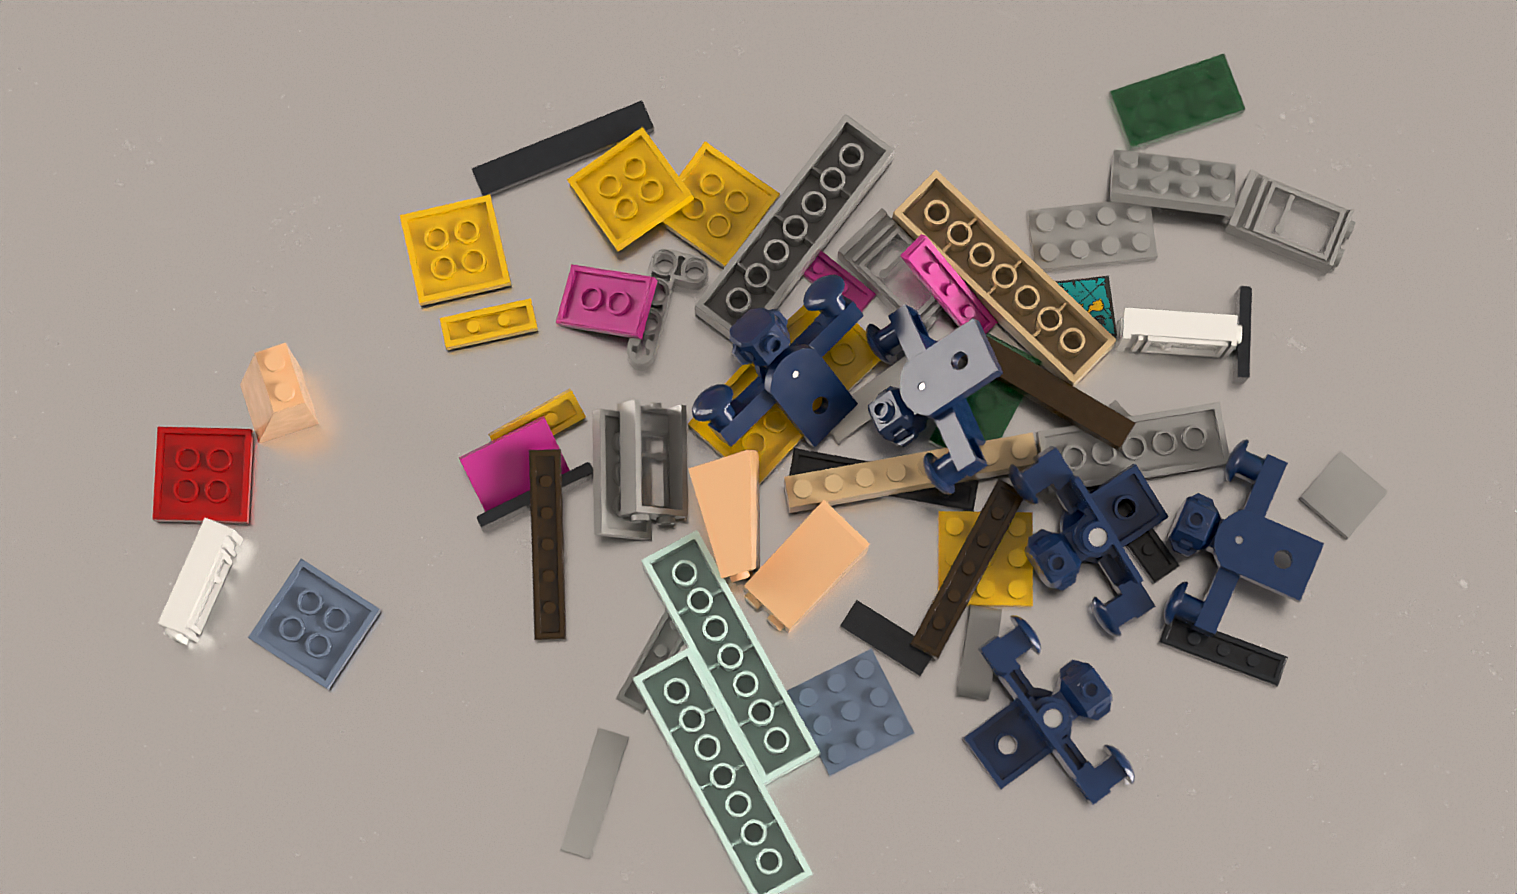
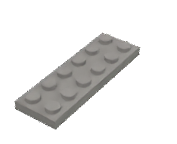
(1157, 444)

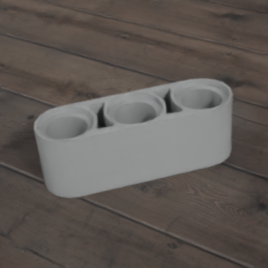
(975, 672)

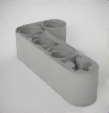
(658, 311)

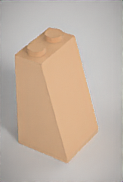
(277, 394)
(731, 511)
(805, 567)

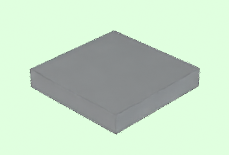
(1343, 495)

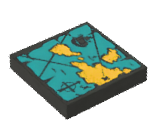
(1094, 297)

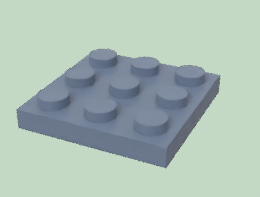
(314, 624)
(851, 712)

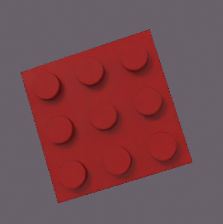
(202, 474)

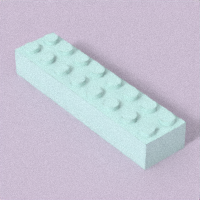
(730, 657)
(722, 775)

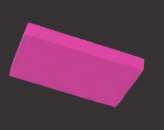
(606, 301)
(502, 466)

